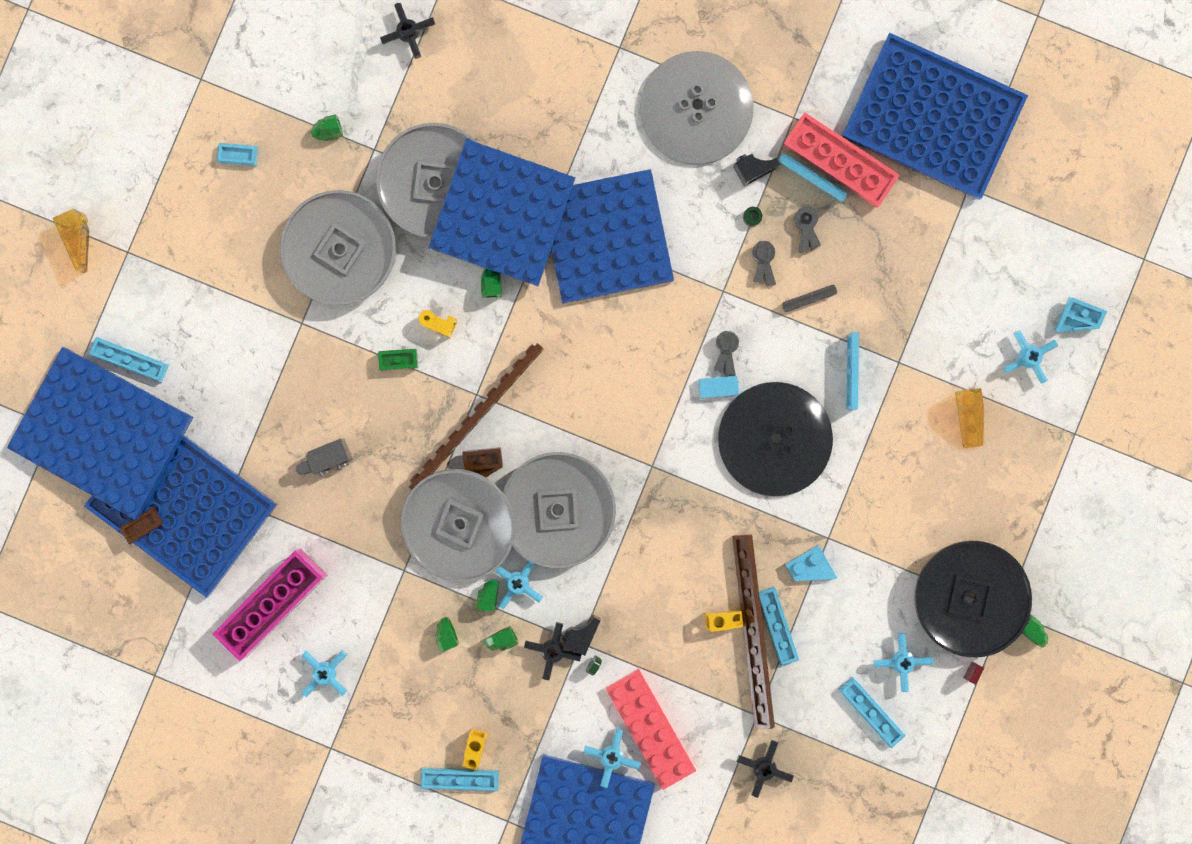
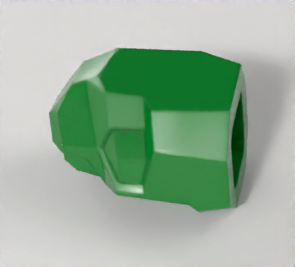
(327, 128)
(490, 284)
(487, 596)
(1035, 632)
(446, 636)
(502, 639)

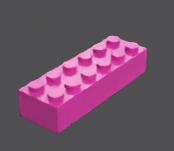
(269, 604)

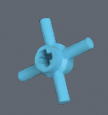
(1034, 361)
(519, 590)
(899, 657)
(318, 668)
(605, 761)

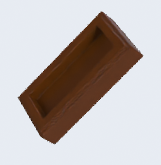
(144, 525)

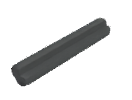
(809, 298)

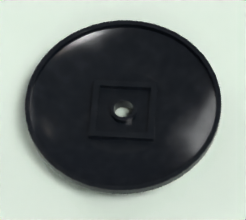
(748, 445)
(999, 606)

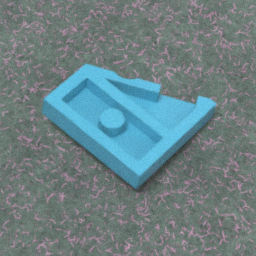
(1079, 316)
(810, 566)

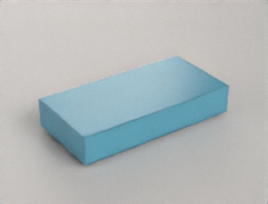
(237, 154)
(718, 387)

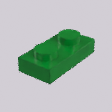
(398, 359)

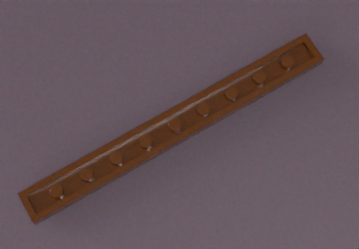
(481, 410)
(753, 631)

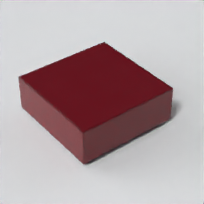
(973, 673)

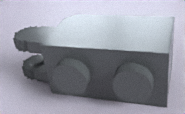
(325, 458)

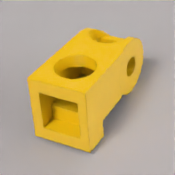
(437, 324)
(723, 620)
(474, 749)

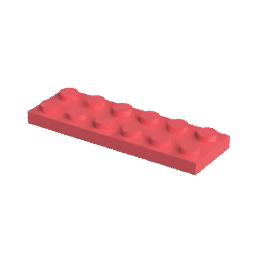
(841, 160)
(650, 729)

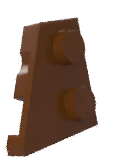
(483, 460)

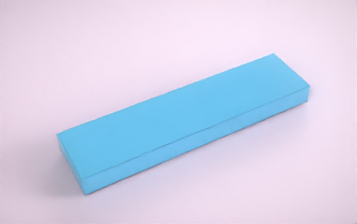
(813, 177)
(128, 359)
(852, 370)
(777, 626)
(872, 712)
(459, 779)

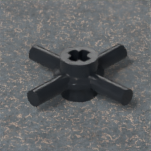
(405, 24)
(551, 659)
(761, 763)

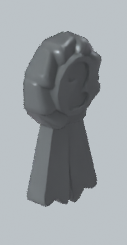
(805, 220)
(763, 253)
(727, 343)

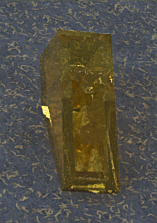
(75, 236)
(971, 416)

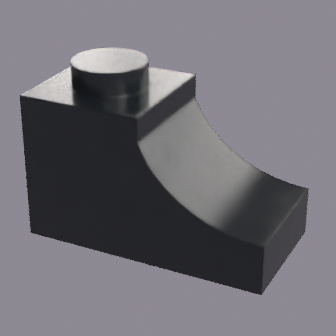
(751, 169)
(580, 638)

